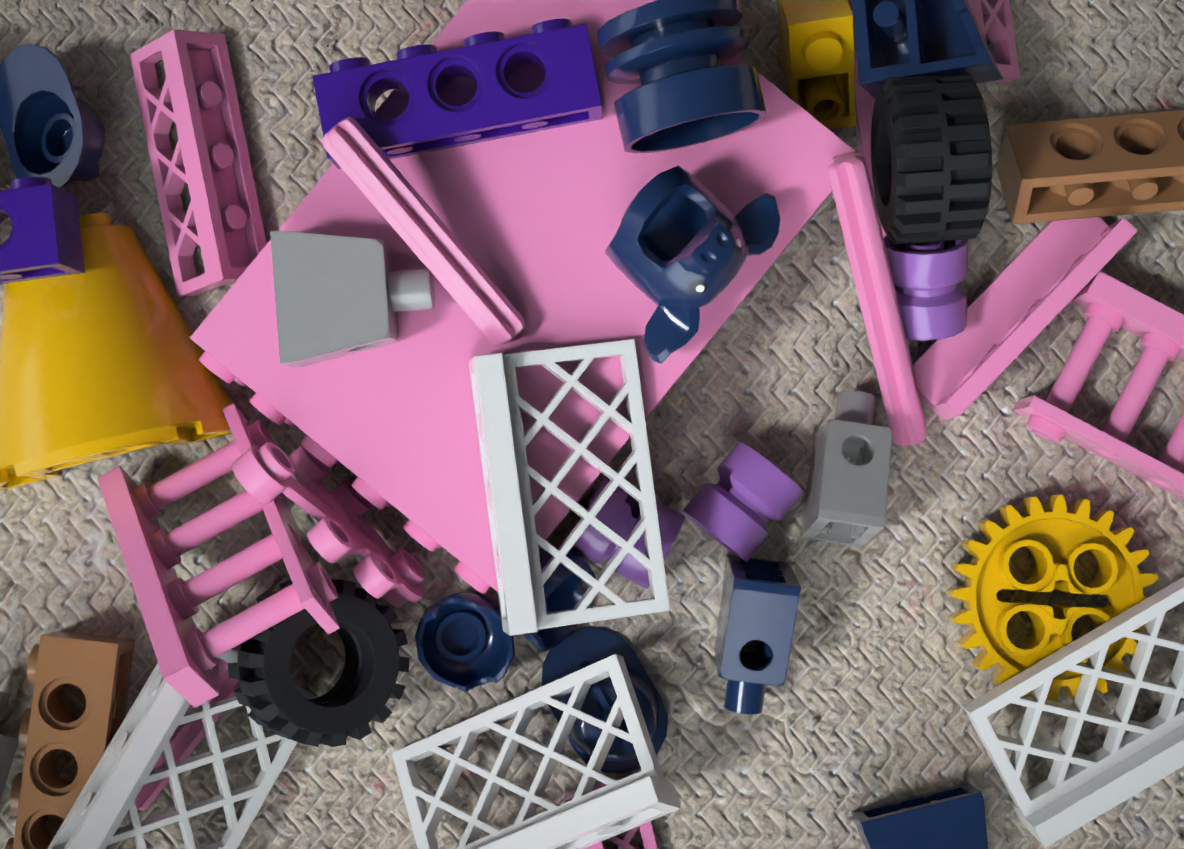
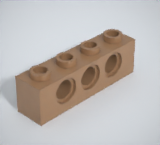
(1093, 166)
(102, 672)

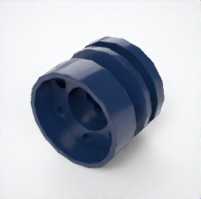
(678, 61)

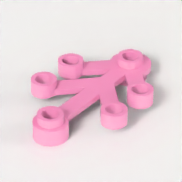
(341, 519)

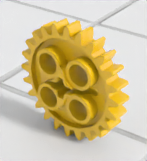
(1055, 543)

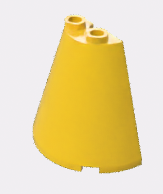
(99, 364)

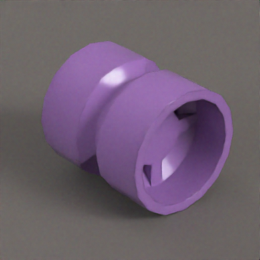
(928, 287)
(743, 501)
(621, 515)

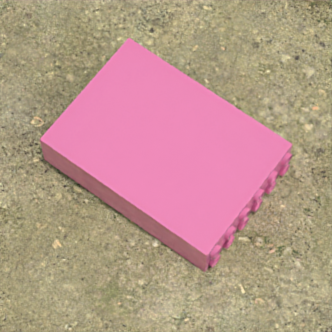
(539, 225)

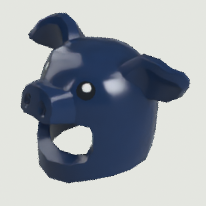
(685, 250)

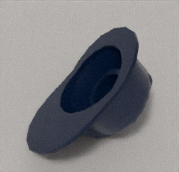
(44, 121)
(585, 648)

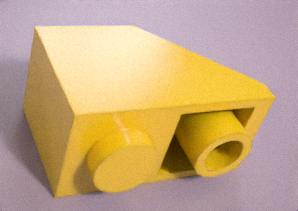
(819, 58)

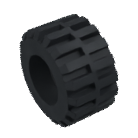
(931, 158)
(356, 698)

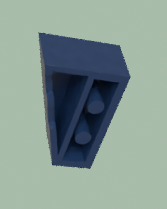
(919, 40)

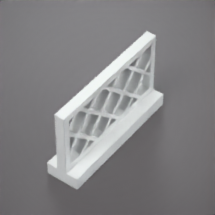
(509, 489)
(135, 751)
(1126, 761)
(572, 825)

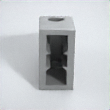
(340, 295)
(844, 499)

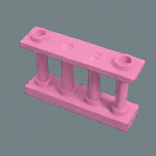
(1107, 308)
(170, 602)

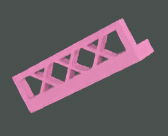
(207, 156)
(1015, 310)

